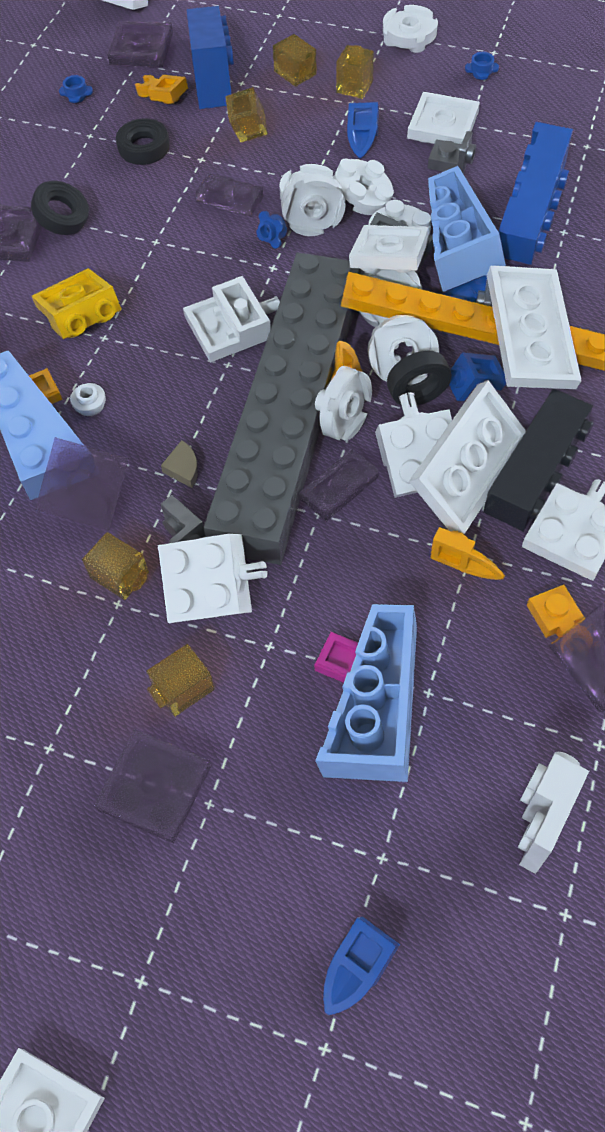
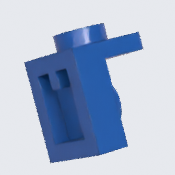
(472, 370)

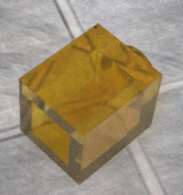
(294, 60)
(354, 71)
(246, 115)
(116, 566)
(179, 681)

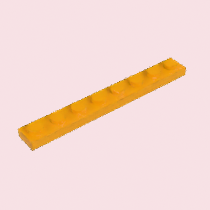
(450, 314)

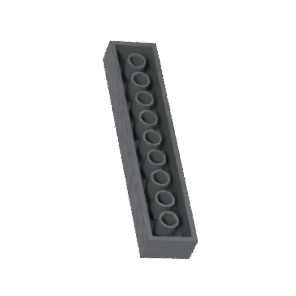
(280, 420)

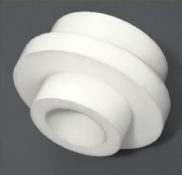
(88, 399)

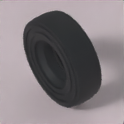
(140, 129)
(56, 222)
(413, 366)

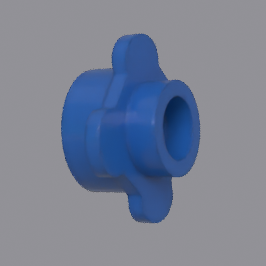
(482, 65)
(75, 88)
(271, 229)

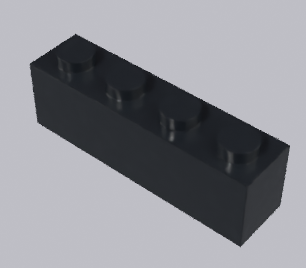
(538, 459)

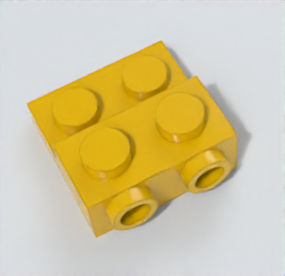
(77, 303)

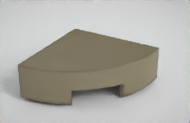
(182, 465)

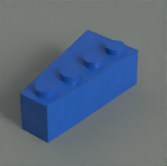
(210, 55)
(535, 193)

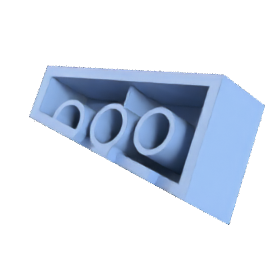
(462, 231)
(28, 424)
(374, 715)

